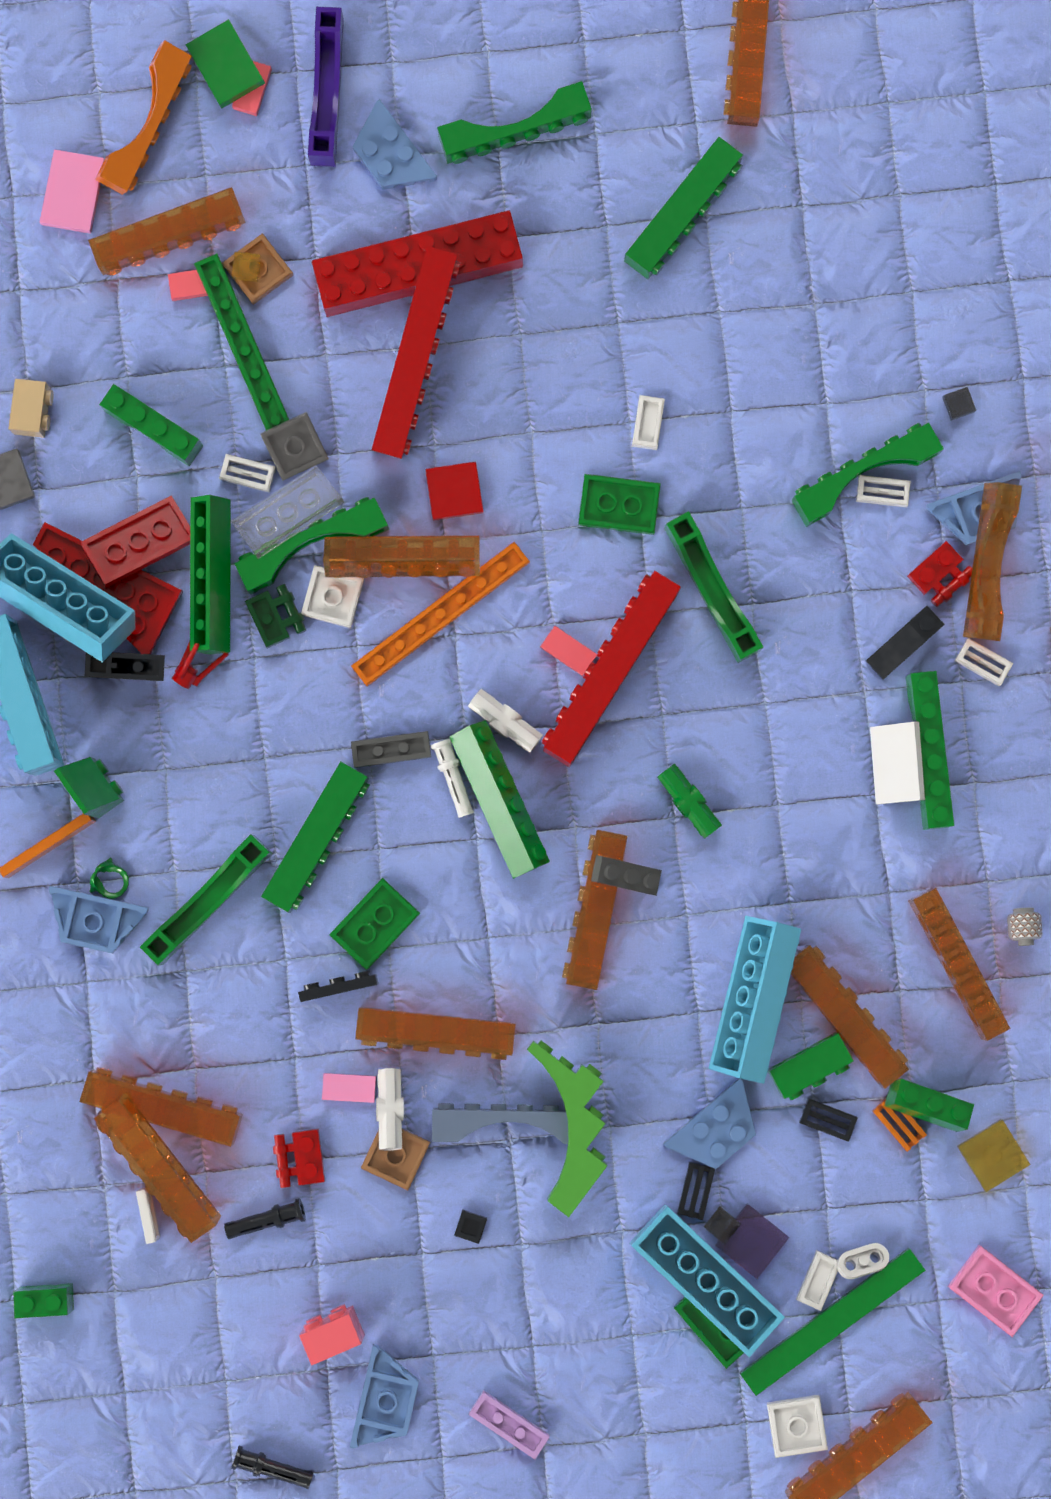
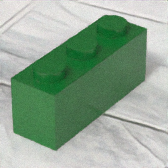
(810, 1066)
(929, 1105)

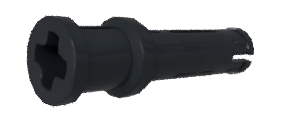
(277, 1216)
(259, 1464)

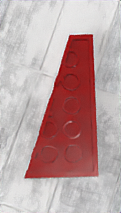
(142, 592)

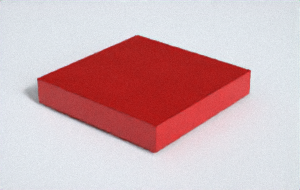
(454, 491)

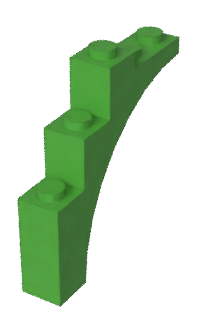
(581, 1165)

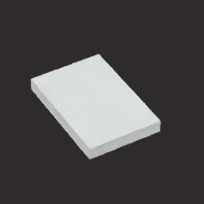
(897, 763)

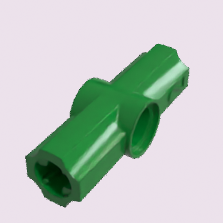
(689, 801)

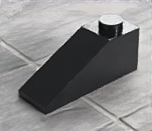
(905, 642)
(126, 666)

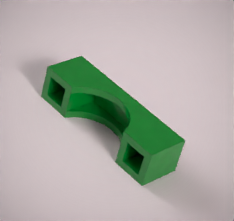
(151, 424)

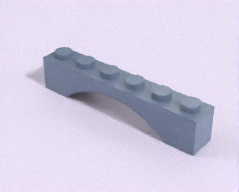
(454, 1124)

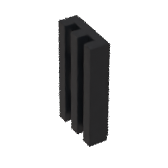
(807, 1111)
(690, 1213)

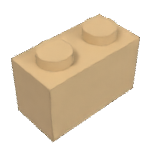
(30, 408)

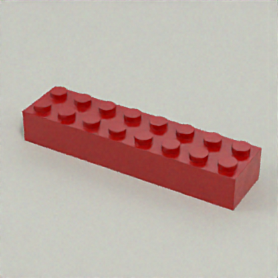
(393, 267)
(414, 351)
(611, 669)

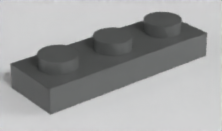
(390, 749)
(626, 875)

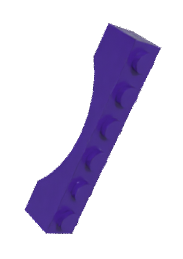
(326, 94)

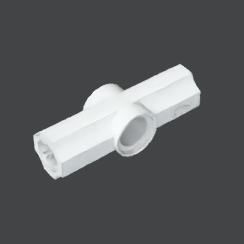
(505, 720)
(389, 1109)

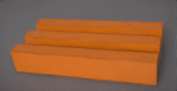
(913, 1139)

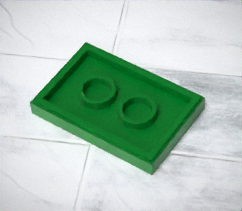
(225, 63)
(619, 504)
(374, 924)
(710, 1335)

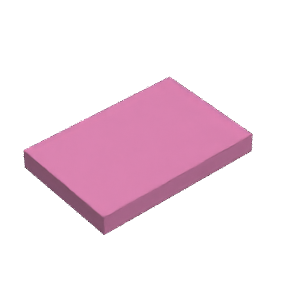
(71, 192)
(995, 1290)

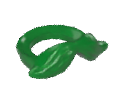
(96, 885)

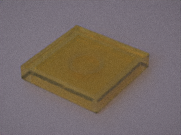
(993, 1155)

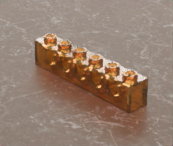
(959, 964)

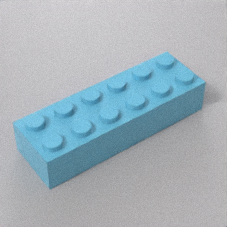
(62, 599)
(24, 705)
(755, 999)
(707, 1280)

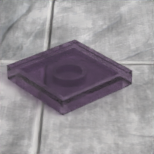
(754, 1241)

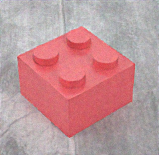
(332, 1334)

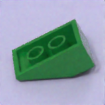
(90, 786)

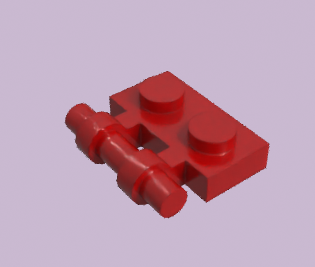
(935, 568)
(308, 1158)

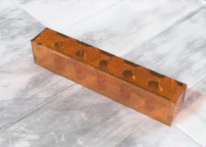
(746, 62)
(166, 232)
(402, 556)
(594, 916)
(846, 1016)
(435, 1031)
(165, 1108)
(157, 1167)
(862, 1452)

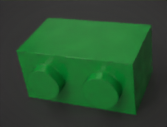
(43, 1300)

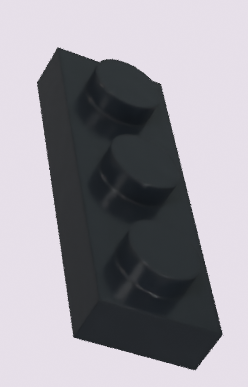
(337, 986)

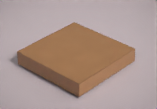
(272, 270)
(397, 1165)

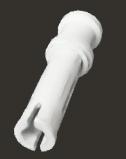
(449, 766)

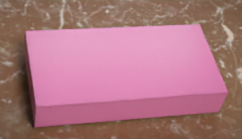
(349, 1087)

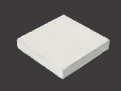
(332, 598)
(797, 1426)

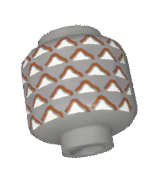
(1024, 926)

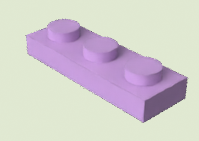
(509, 1424)

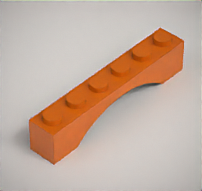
(166, 71)

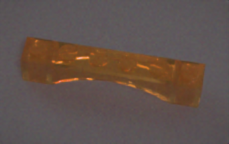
(984, 605)

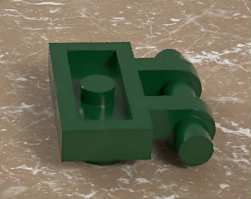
(268, 620)

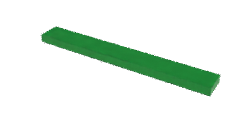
(241, 341)
(832, 1321)

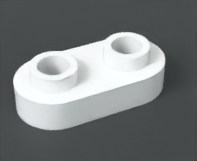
(861, 1261)

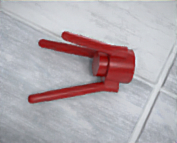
(186, 674)

